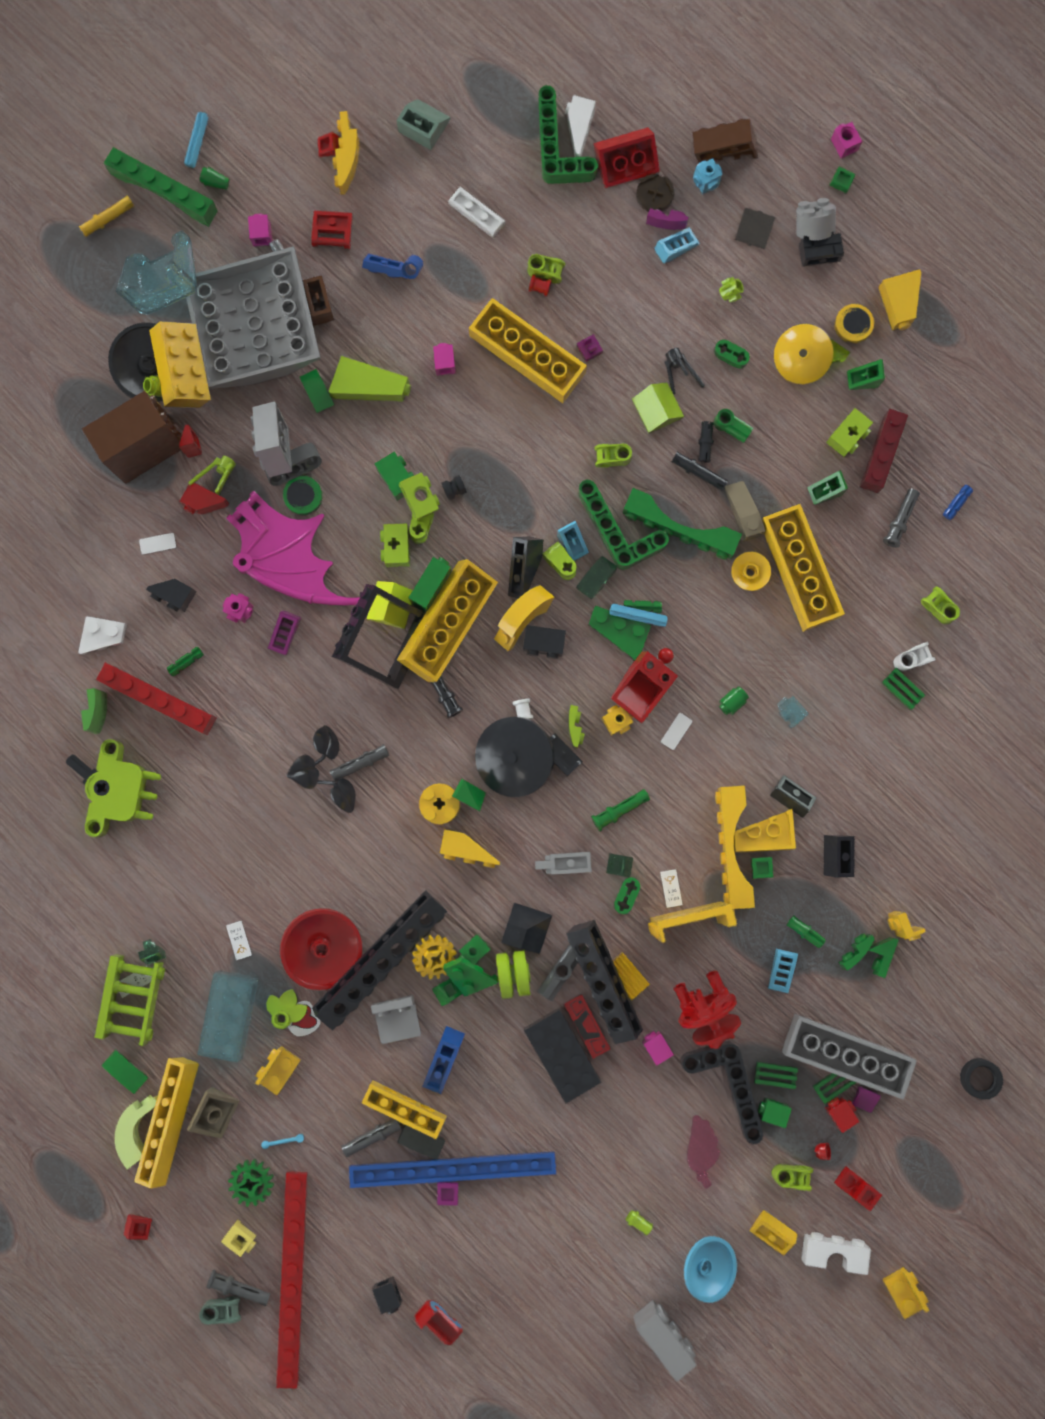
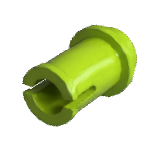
(639, 1222)

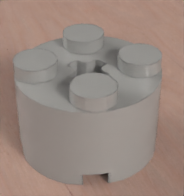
(815, 219)

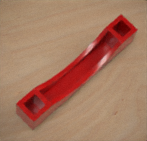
(156, 698)

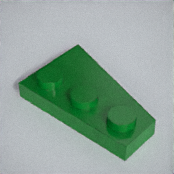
(622, 632)

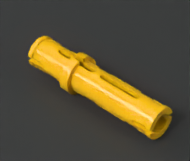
(98, 221)

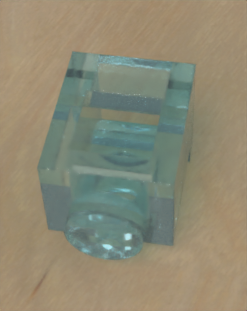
(791, 711)

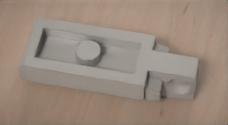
(566, 863)

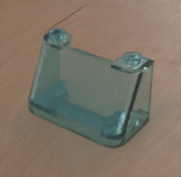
(159, 282)

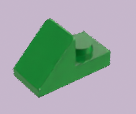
(886, 951)

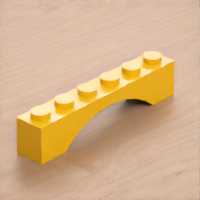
(731, 804)

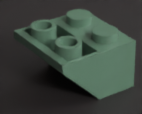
(422, 123)

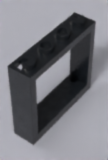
(352, 628)

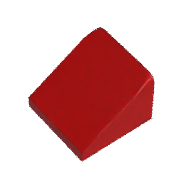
(328, 144)
(137, 1227)

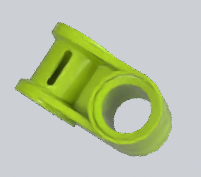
(547, 267)
(611, 455)
(421, 524)
(558, 558)
(939, 606)
(797, 1176)

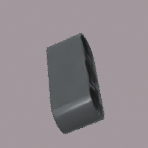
(302, 459)

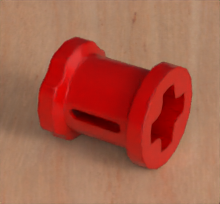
(540, 285)

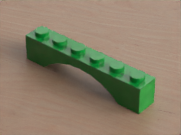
(137, 173)
(643, 508)

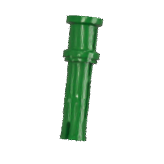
(612, 814)

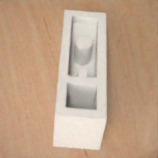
(580, 115)

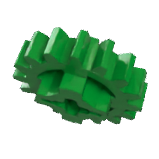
(252, 1191)

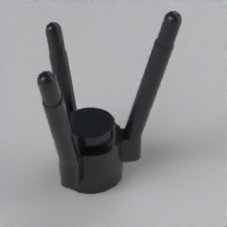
(676, 360)

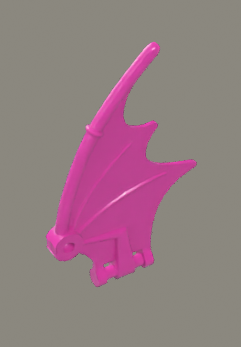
(281, 553)

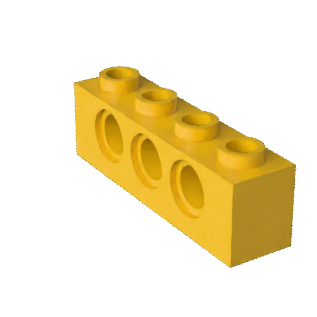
(404, 1109)

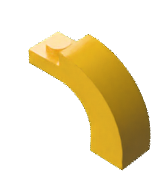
(520, 614)

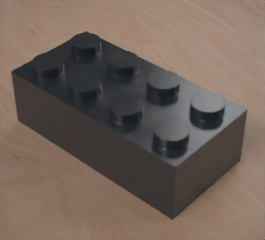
(562, 1055)

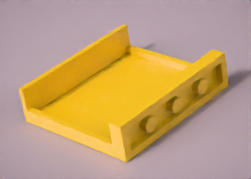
(723, 912)

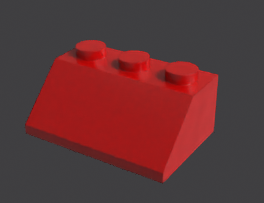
(627, 157)

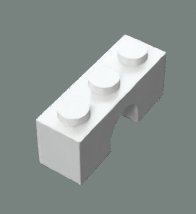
(819, 1248)

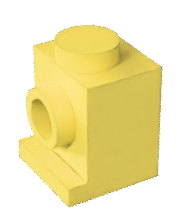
(233, 1242)

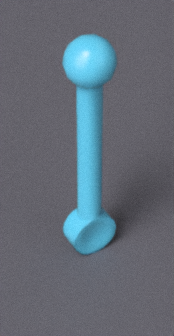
(299, 1138)

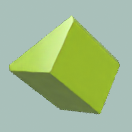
(657, 406)

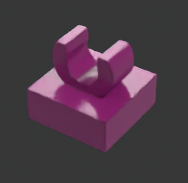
(589, 348)
(447, 1193)

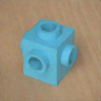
(707, 175)

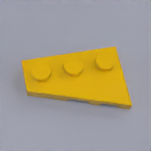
(768, 835)

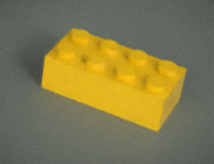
(179, 364)

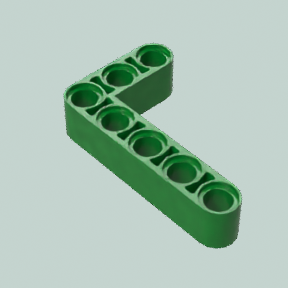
(550, 143)
(615, 532)

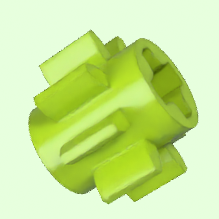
(731, 289)

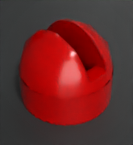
(823, 1151)

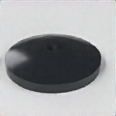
(132, 359)
(514, 756)

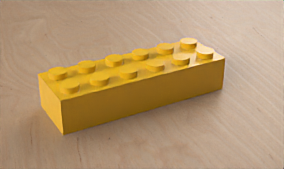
(527, 350)
(802, 568)
(447, 621)

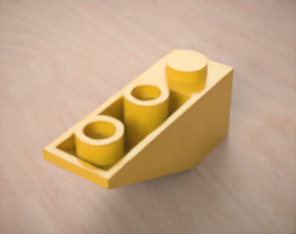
(461, 845)

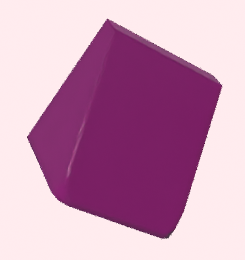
(866, 1099)

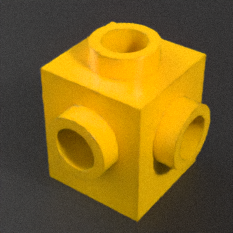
(612, 725)

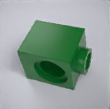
(774, 1112)

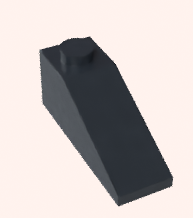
(524, 564)

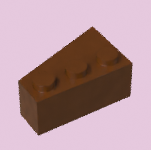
(725, 141)

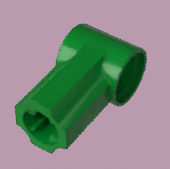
(734, 427)

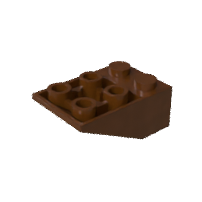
(318, 300)

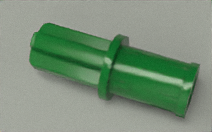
(806, 932)

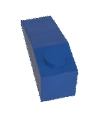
(443, 1060)

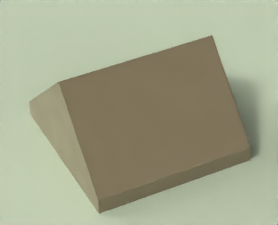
(213, 1113)

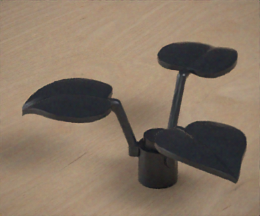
(306, 774)

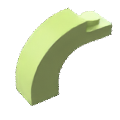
(127, 1138)

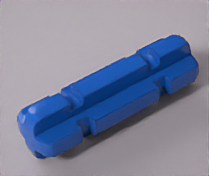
(958, 502)

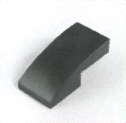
(421, 1142)

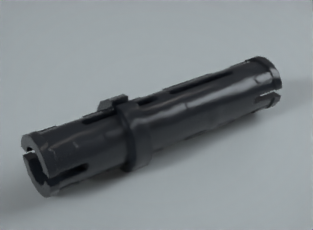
(699, 471)

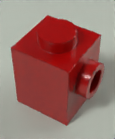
(842, 1113)

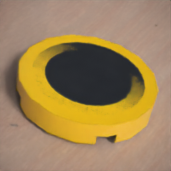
(854, 323)

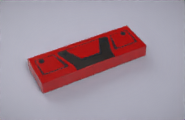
(587, 1026)

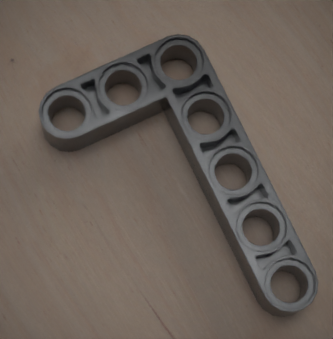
(734, 1083)

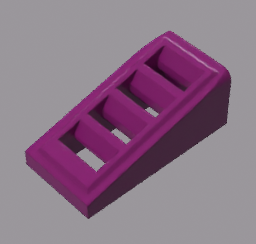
(277, 630)

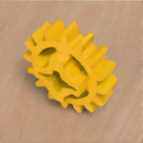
(430, 948)

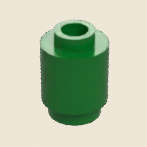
(733, 701)

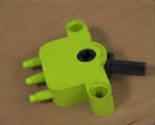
(124, 787)

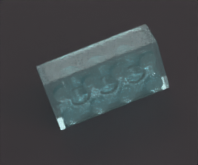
(227, 1016)

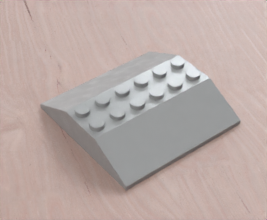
(253, 320)

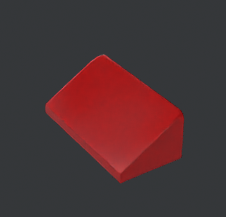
(190, 443)

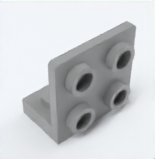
(396, 1019)

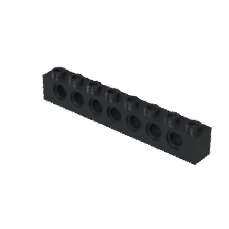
(367, 963)

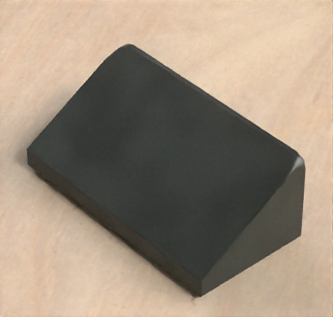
(793, 796)

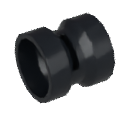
(454, 487)

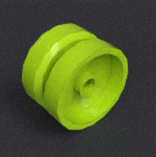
(513, 974)

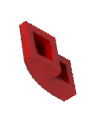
(858, 1188)

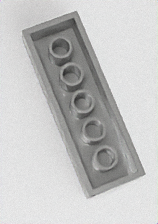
(849, 1056)

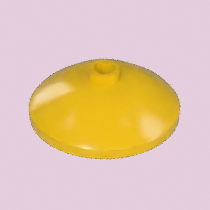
(808, 368)

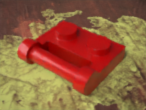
(332, 223)

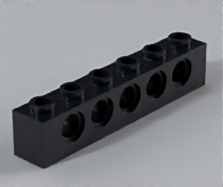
(628, 1026)

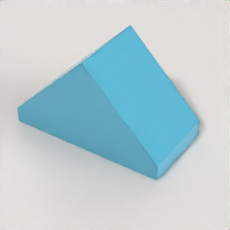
(572, 540)

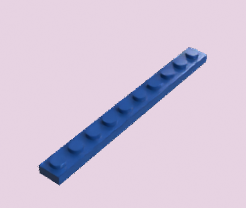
(452, 1169)

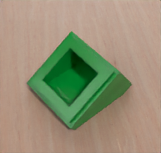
(446, 992)

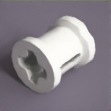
(522, 708)

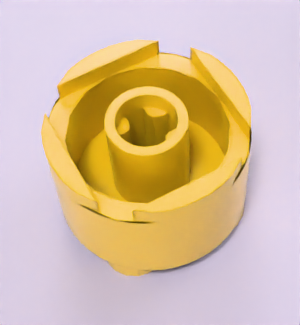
(430, 797)

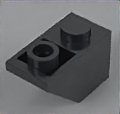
(174, 592)

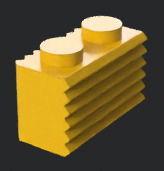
(631, 978)

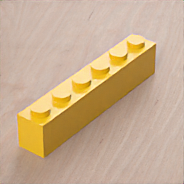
(166, 1122)

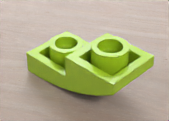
(574, 731)

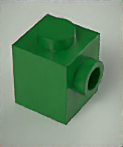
(474, 949)

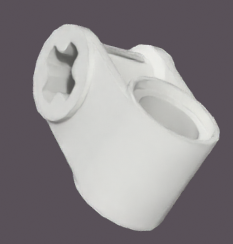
(916, 657)

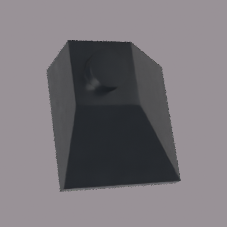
(526, 928)

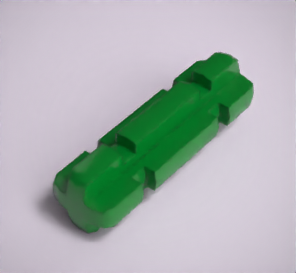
(656, 606)
(185, 661)

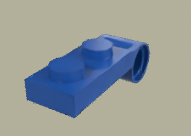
(392, 267)

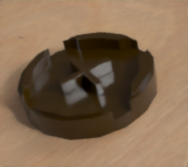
(655, 192)

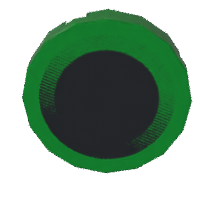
(302, 495)

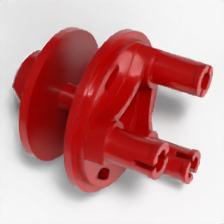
(708, 1012)

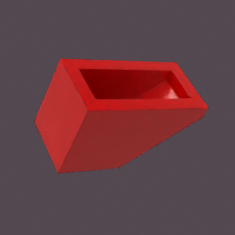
(201, 500)

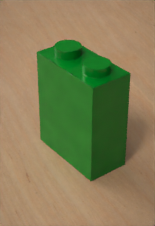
(430, 584)

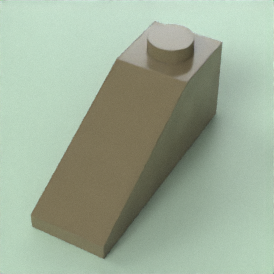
(744, 511)

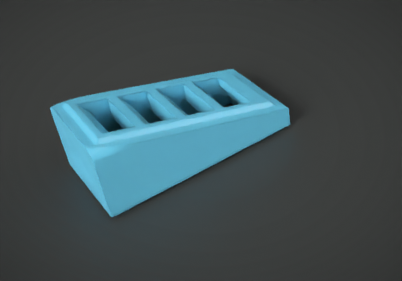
(665, 250)
(777, 960)

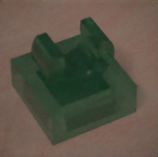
(151, 953)

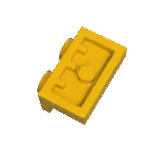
(278, 1070)
(905, 1293)

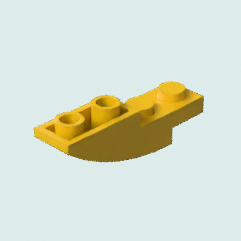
(347, 155)

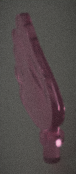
(702, 1149)

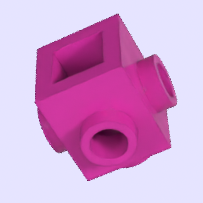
(242, 613)

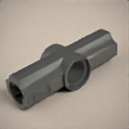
(553, 982)

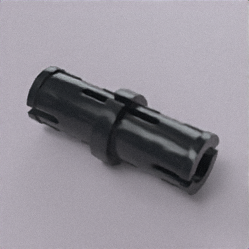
(706, 442)

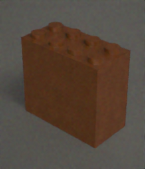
(134, 437)

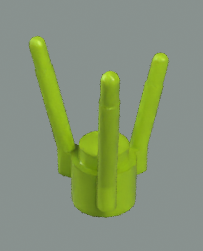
(224, 467)

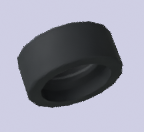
(996, 1085)

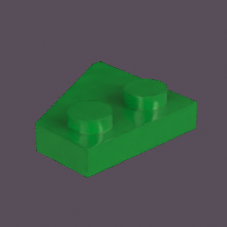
(468, 977)

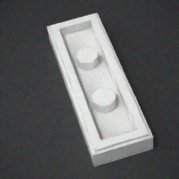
(476, 212)

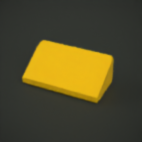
(774, 1232)

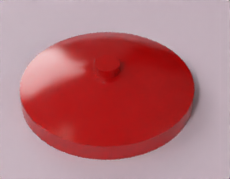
(320, 948)

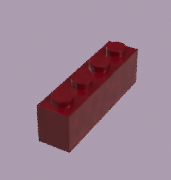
(883, 451)

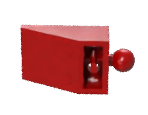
(644, 687)

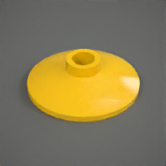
(751, 561)

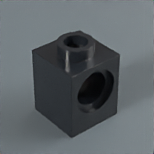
(387, 1296)

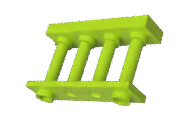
(110, 1006)

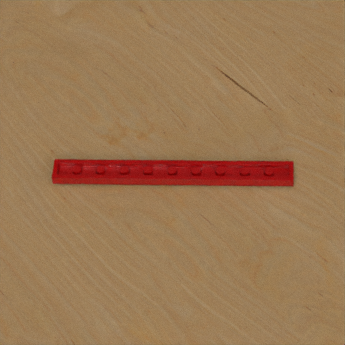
(292, 1280)

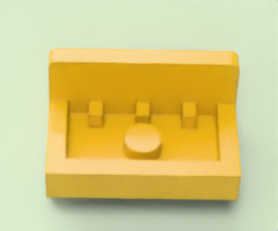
(900, 924)

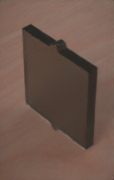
(755, 228)

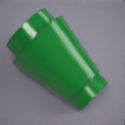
(214, 179)

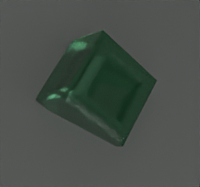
(619, 865)

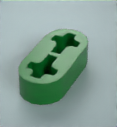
(731, 350)
(631, 897)

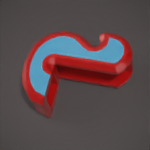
(439, 1322)

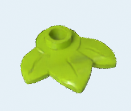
(286, 1006)

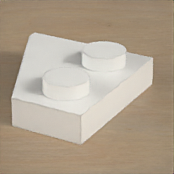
(100, 634)

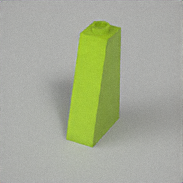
(366, 382)

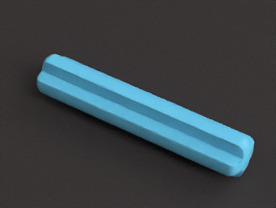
(196, 140)
(638, 615)

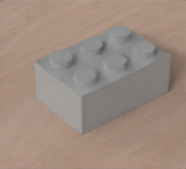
(271, 439)
(665, 1340)

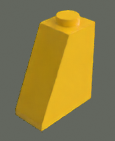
(901, 298)

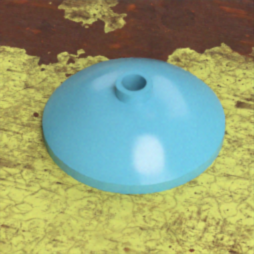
(718, 1271)

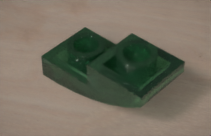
(596, 577)

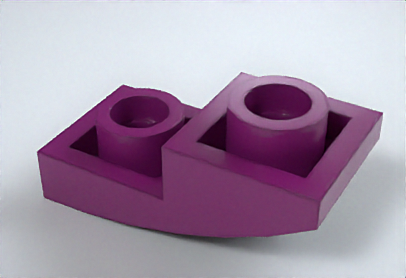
(674, 221)

